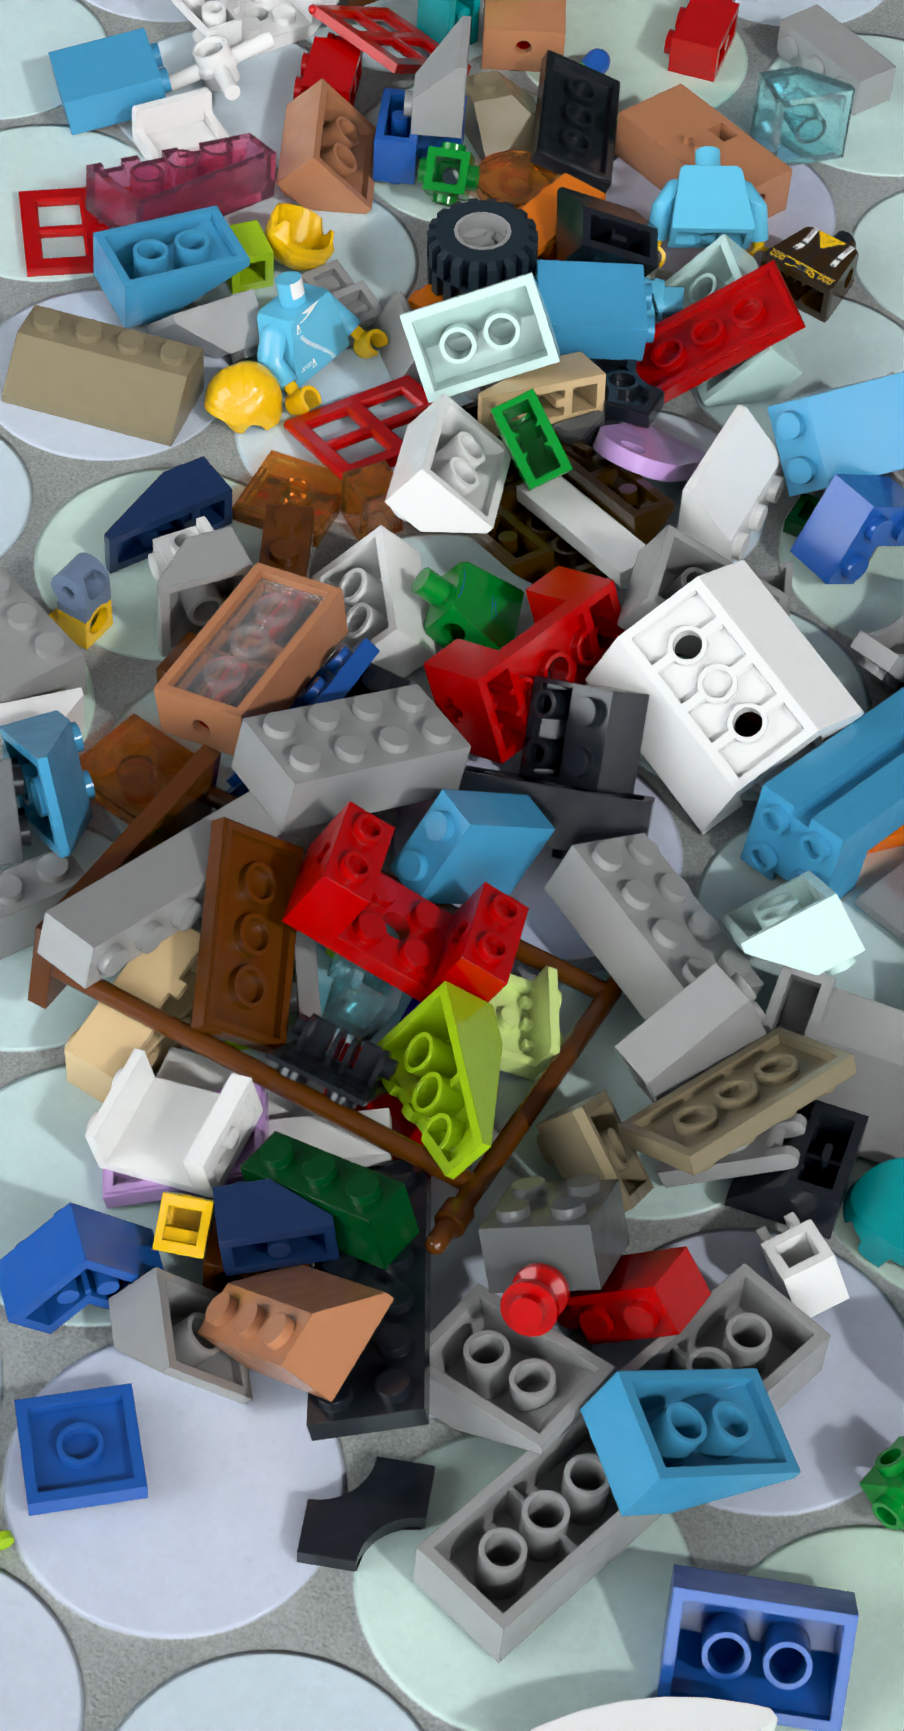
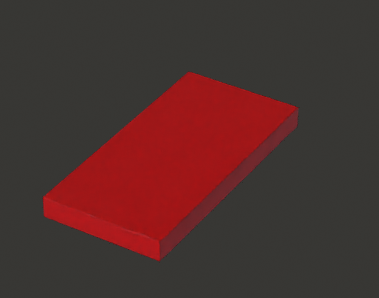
(720, 332)

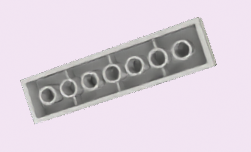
(552, 1515)

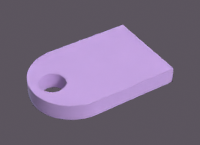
(647, 452)

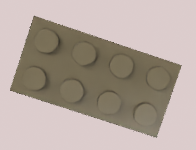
(737, 1100)

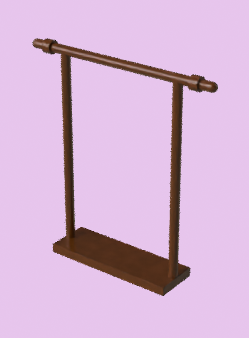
(190, 799)

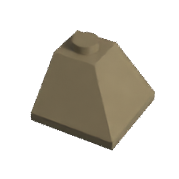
(498, 114)
(588, 1142)

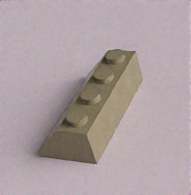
(104, 375)

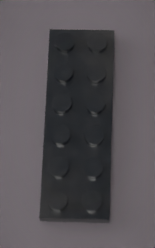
(393, 1372)

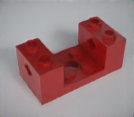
(491, 689)
(348, 901)

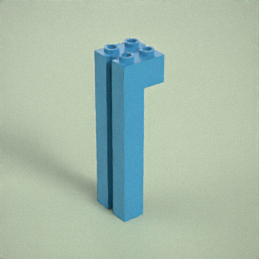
(833, 803)

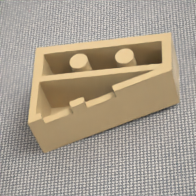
(109, 1037)

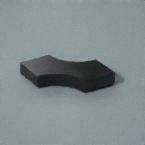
(627, 395)
(344, 1527)

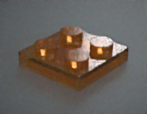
(132, 766)

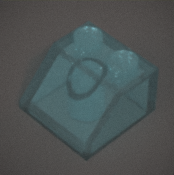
(801, 115)

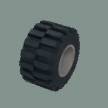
(479, 246)

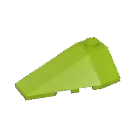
(448, 1074)

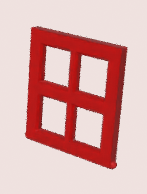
(377, 36)
(33, 233)
(371, 427)

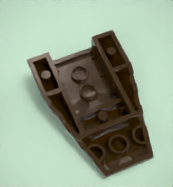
(534, 549)

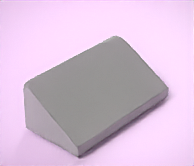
(397, 352)

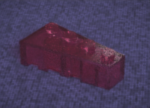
(223, 173)

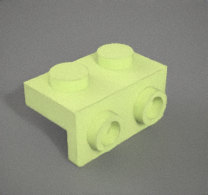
(529, 1023)

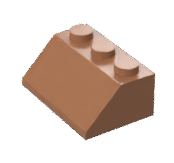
(327, 153)
(296, 1325)

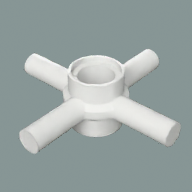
(218, 62)

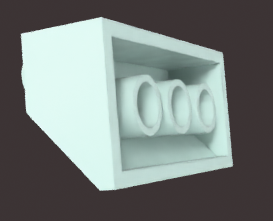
(761, 374)

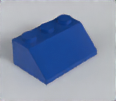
(759, 1645)

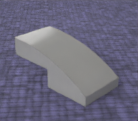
(352, 295)

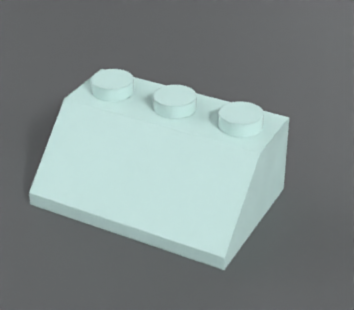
(481, 337)
(796, 927)

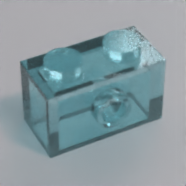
(359, 998)

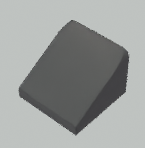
(581, 428)

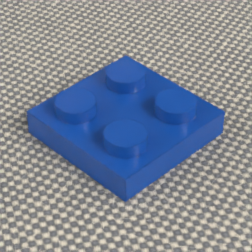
(80, 1449)

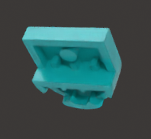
(877, 1212)

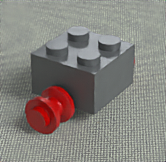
(551, 1242)

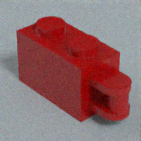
(702, 38)
(335, 62)
(641, 1299)

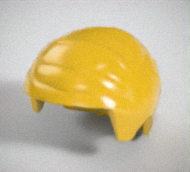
(298, 237)
(245, 396)

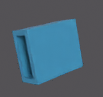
(108, 78)
(597, 307)
(470, 842)

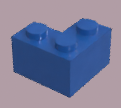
(394, 145)
(849, 525)
(73, 1263)

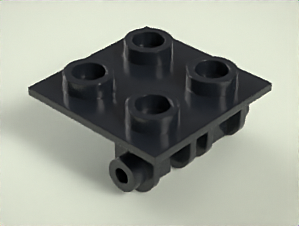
(346, 1085)

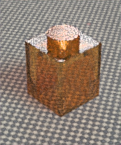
(364, 499)

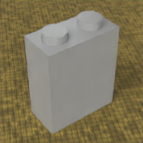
(692, 1032)

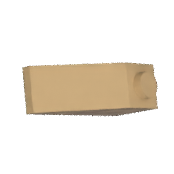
(563, 388)

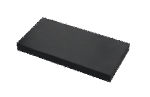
(575, 121)

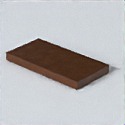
(243, 942)

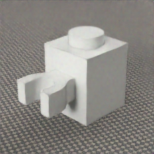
(803, 1266)

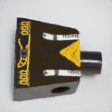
(816, 269)

